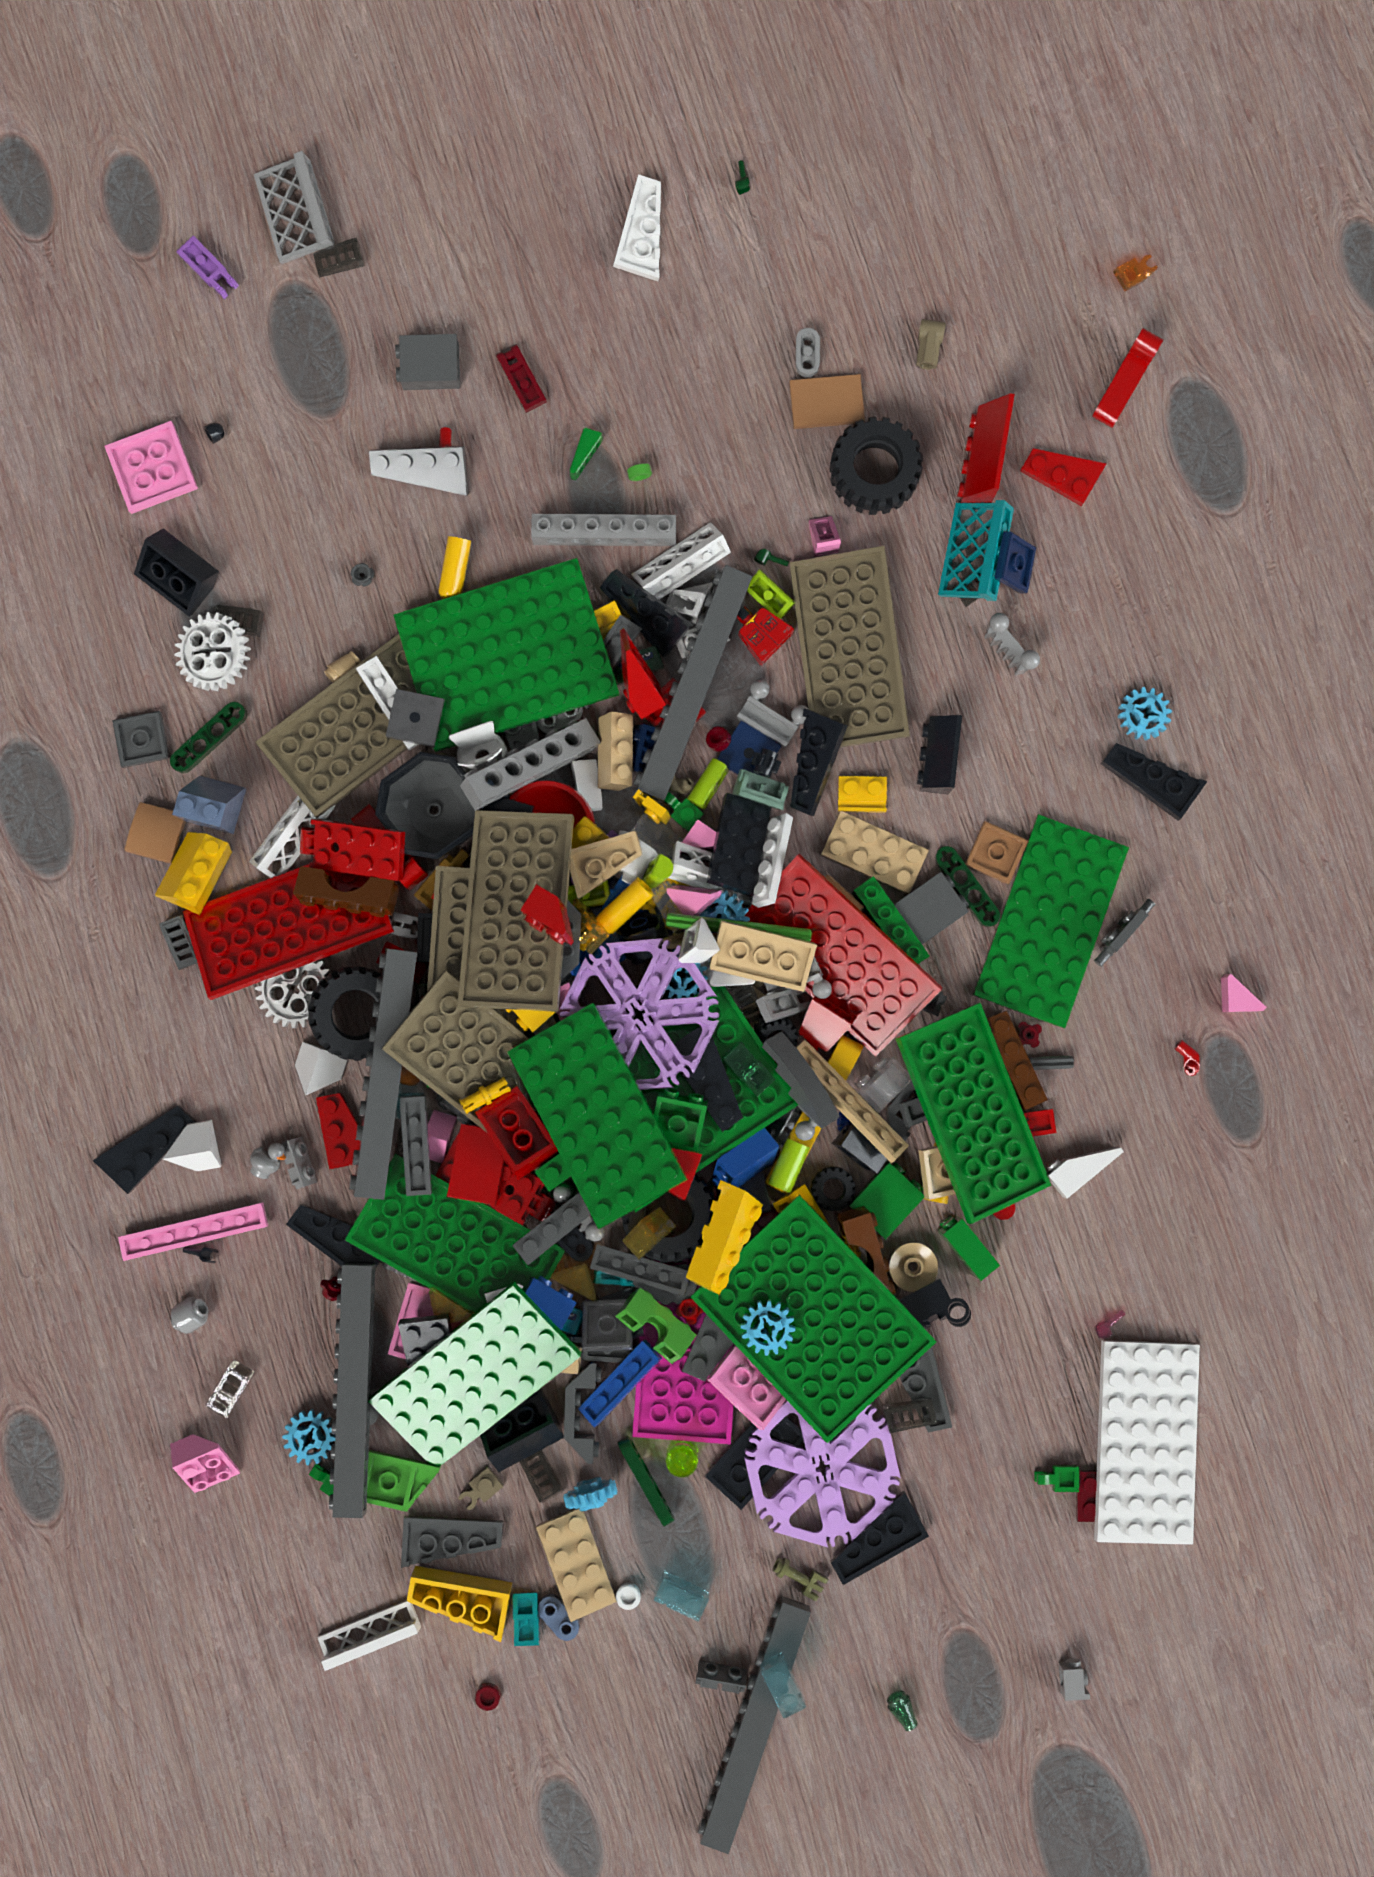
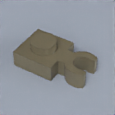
(483, 1486)

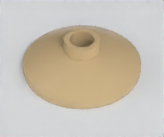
(924, 1273)

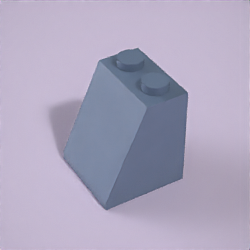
(210, 804)

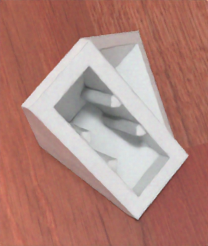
(689, 601)
(318, 1067)
(195, 1147)

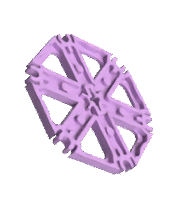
(650, 993)
(827, 1491)

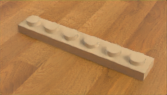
(854, 1106)

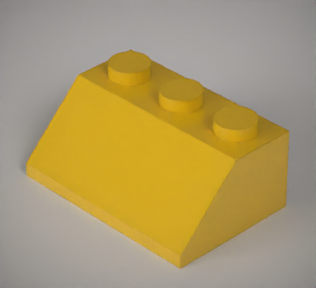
(194, 871)

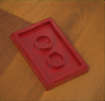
(475, 1167)

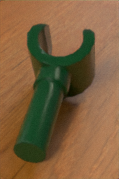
(742, 184)
(764, 555)

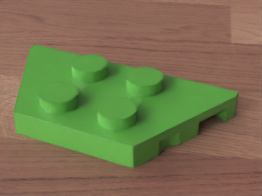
(397, 1480)

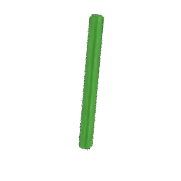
(685, 921)

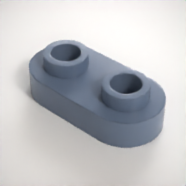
(557, 1618)

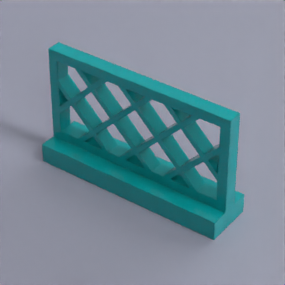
(998, 524)

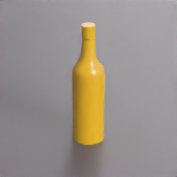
(454, 567)
(624, 906)

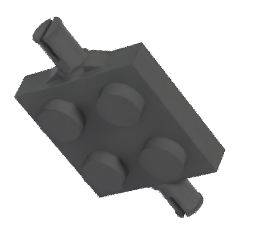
(1127, 926)

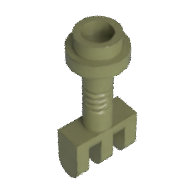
(781, 1568)

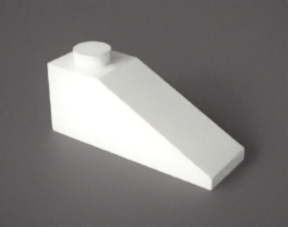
(1076, 1171)

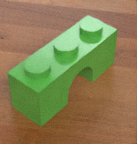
(673, 1335)

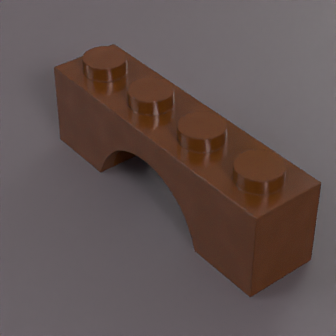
(375, 896)
(1016, 1061)
(859, 1230)

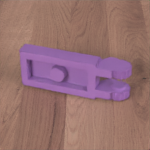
(205, 265)

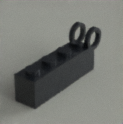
(934, 1303)

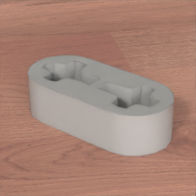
(402, 931)

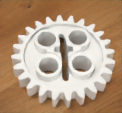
(212, 629)
(276, 1008)

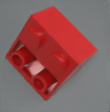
(547, 912)

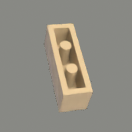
(615, 751)

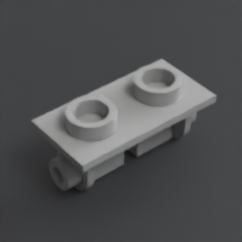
(297, 1153)

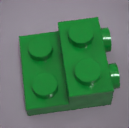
(681, 1118)

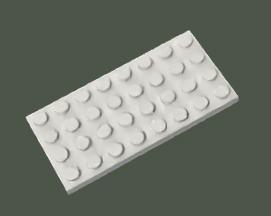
(1147, 1442)

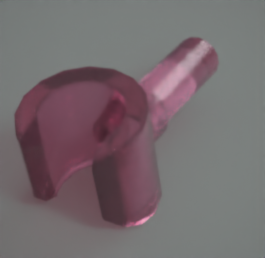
(1103, 1329)

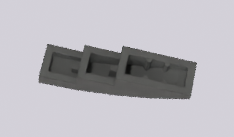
(804, 1083)

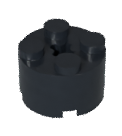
(642, 926)

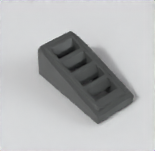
(169, 937)

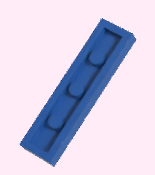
(620, 1383)

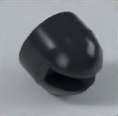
(214, 432)

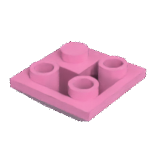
(201, 1462)

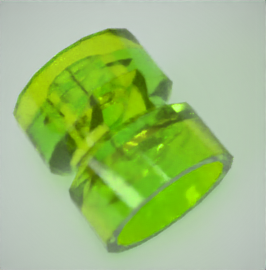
(681, 1458)

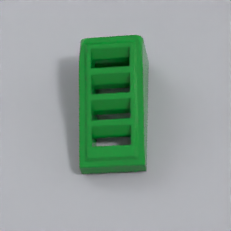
(587, 446)

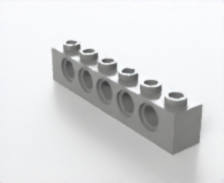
(603, 530)
(481, 793)

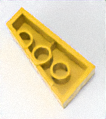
(724, 1237)
(462, 1598)

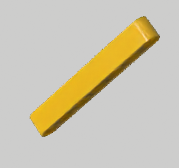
(842, 1060)

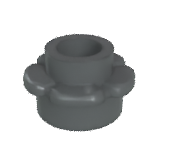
(357, 570)

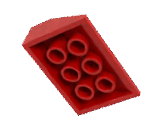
(986, 450)

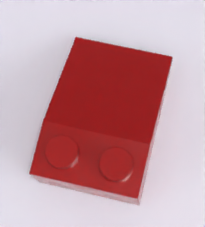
(641, 686)
(517, 1132)

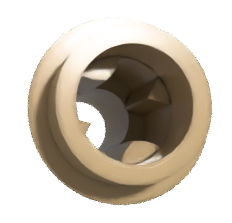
(341, 666)

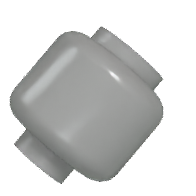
(189, 1315)

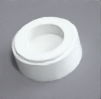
(628, 1596)

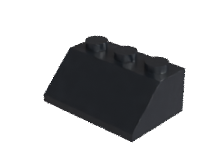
(175, 571)
(939, 754)
(522, 1432)

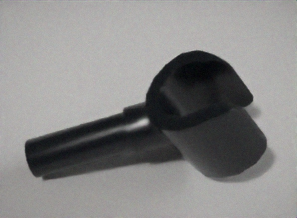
(203, 1254)

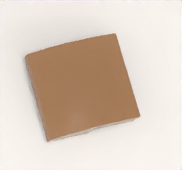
(154, 833)

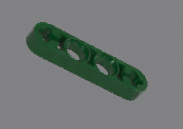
(206, 734)
(970, 884)
(646, 1481)

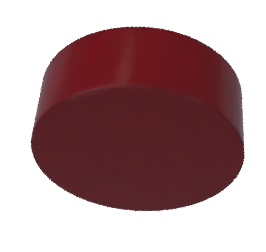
(718, 738)
(487, 1696)

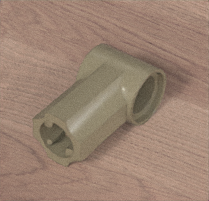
(930, 338)

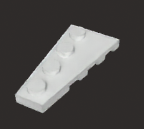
(639, 241)

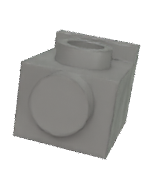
(1073, 1680)

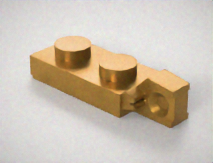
(427, 888)

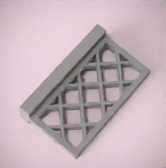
(311, 198)

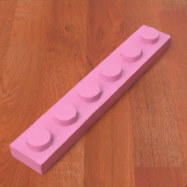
(193, 1231)

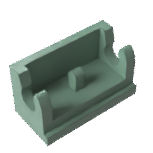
(760, 789)

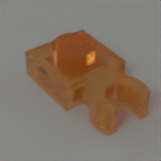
(1133, 273)

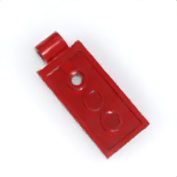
(361, 850)
(526, 1196)

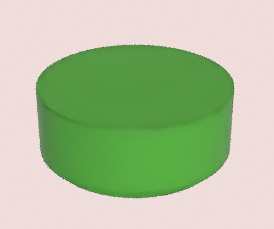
(639, 472)

